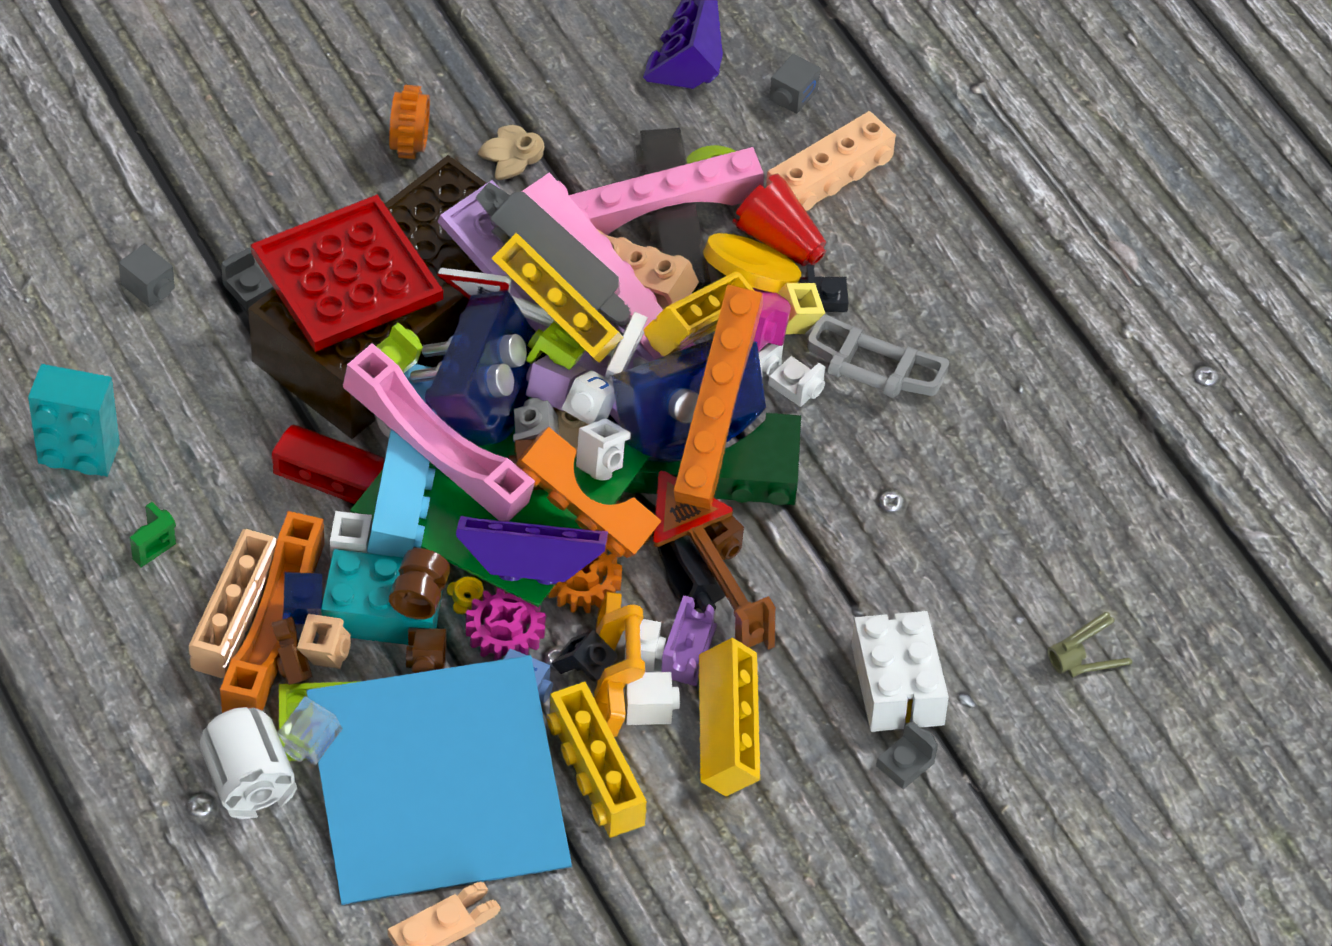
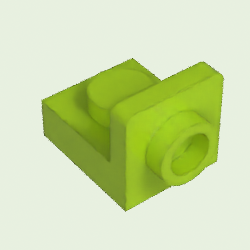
(557, 345)
(402, 347)

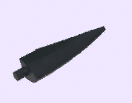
(686, 568)

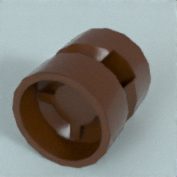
(420, 583)

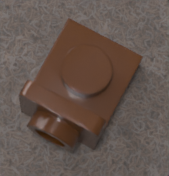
(726, 537)

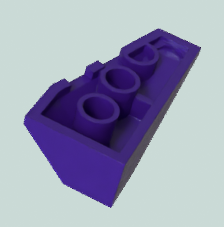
(690, 47)

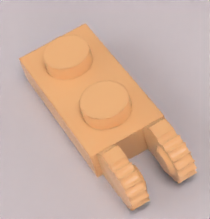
(445, 920)

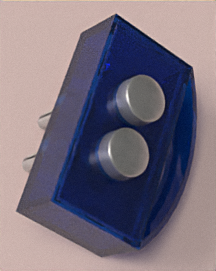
(481, 369)
(661, 395)

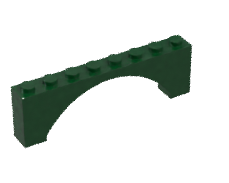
(754, 469)

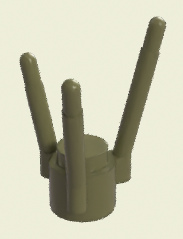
(1070, 652)

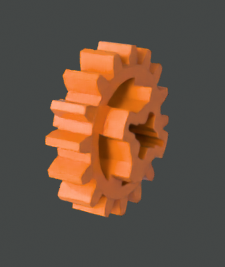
(585, 587)

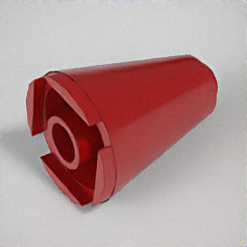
(781, 222)

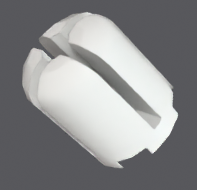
(247, 762)

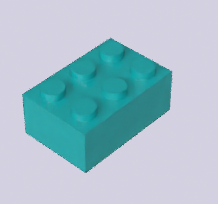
(74, 420)
(360, 593)

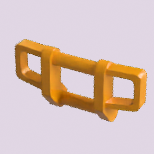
(609, 626)

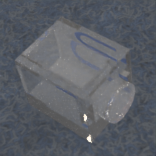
(309, 731)

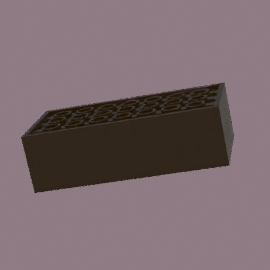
(319, 376)

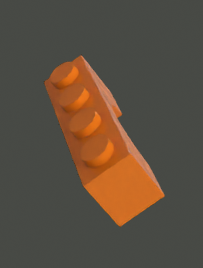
(551, 466)

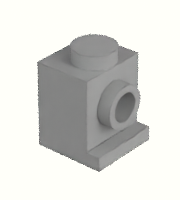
(534, 418)

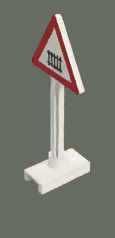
(478, 283)

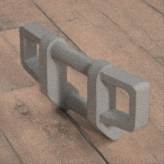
(856, 338)

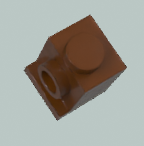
(426, 649)

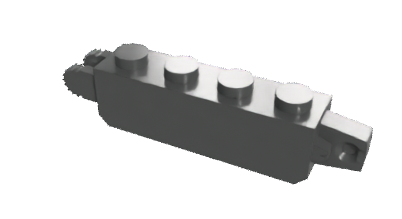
(557, 247)

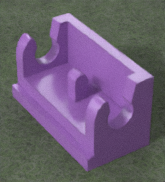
(688, 638)

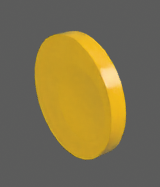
(756, 262)

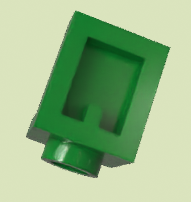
(153, 538)

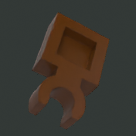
(291, 661)

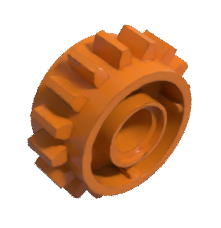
(409, 122)

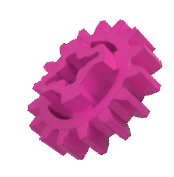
(504, 625)

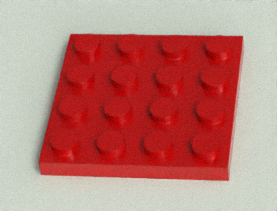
(346, 272)

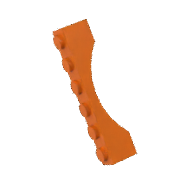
(718, 396)
(255, 664)

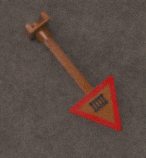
(752, 620)

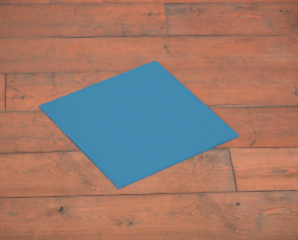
(440, 781)

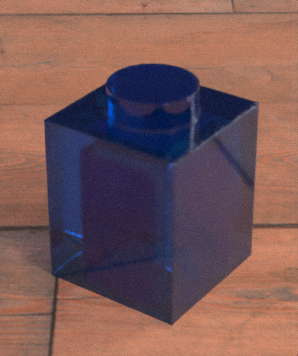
(301, 595)

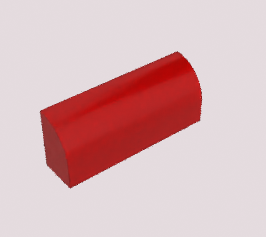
(325, 463)

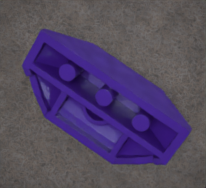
(530, 549)

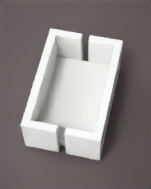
(896, 664)

